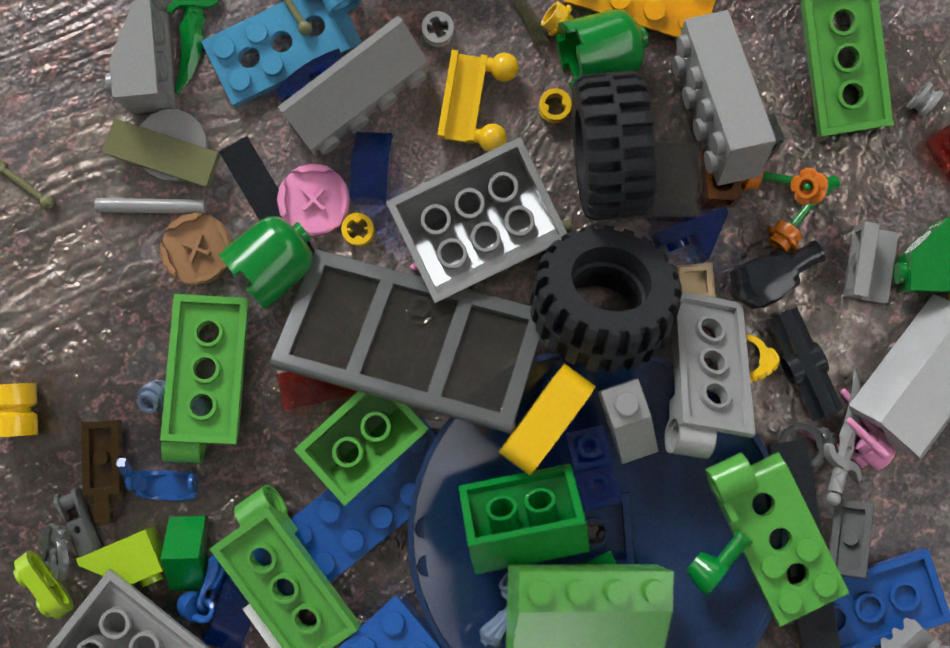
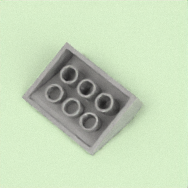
(477, 219)
(122, 618)

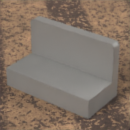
(870, 263)

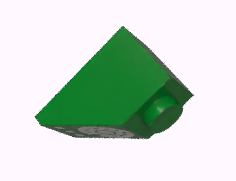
(926, 262)

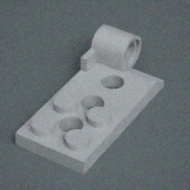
(692, 414)

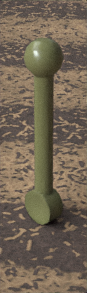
(304, 27)
(46, 202)

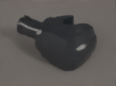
(773, 275)

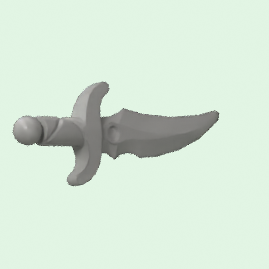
(842, 461)

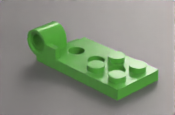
(830, 78)
(182, 431)
(734, 487)
(268, 526)

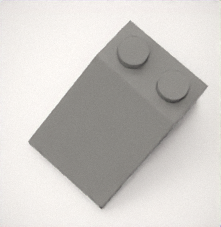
(142, 60)

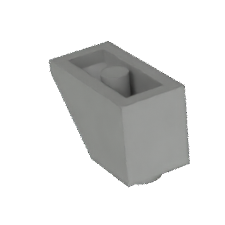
(629, 420)

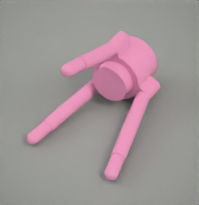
(871, 446)

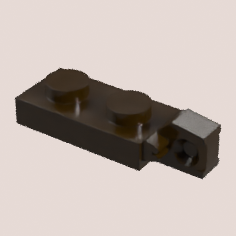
(100, 475)

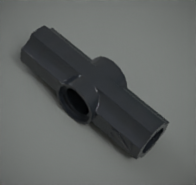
(804, 364)

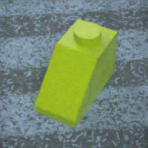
(132, 558)

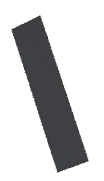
(253, 179)

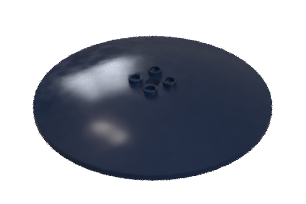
(662, 518)

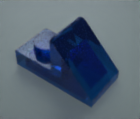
(702, 230)

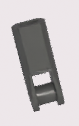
(84, 535)

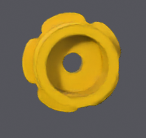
(554, 15)

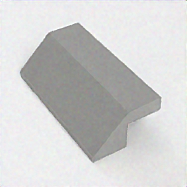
(912, 384)

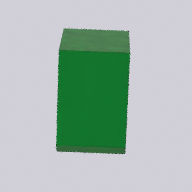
(185, 552)

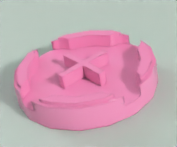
(314, 198)

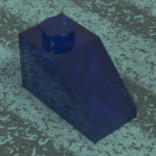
(371, 168)

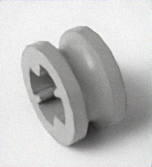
(431, 38)
(925, 99)

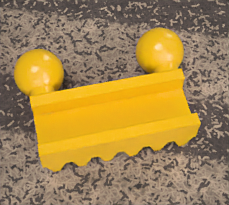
(464, 96)

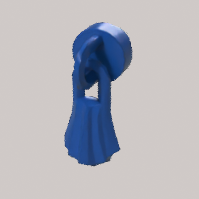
(194, 604)

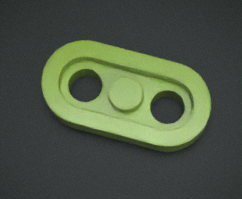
(50, 594)

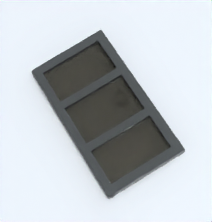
(391, 340)

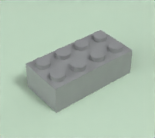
(722, 98)

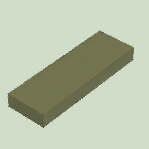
(161, 153)

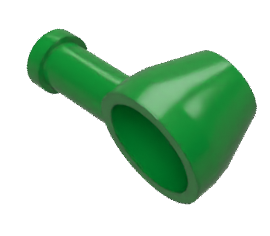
(709, 570)

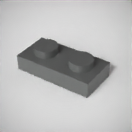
(852, 538)

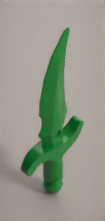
(191, 36)

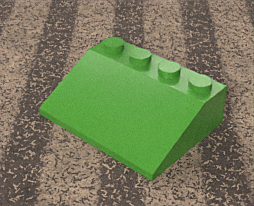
(588, 605)

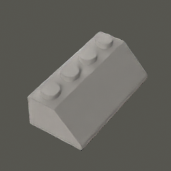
(356, 87)

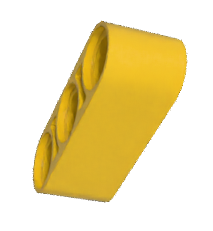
(547, 419)

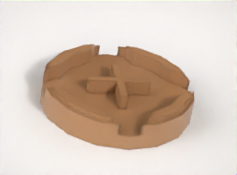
(193, 247)

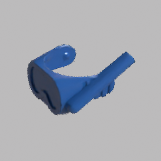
(159, 484)

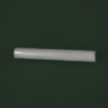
(135, 205)

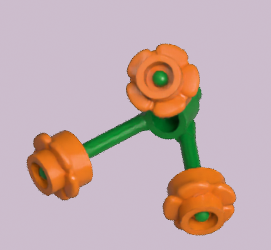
(809, 190)

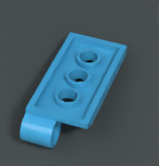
(259, 34)

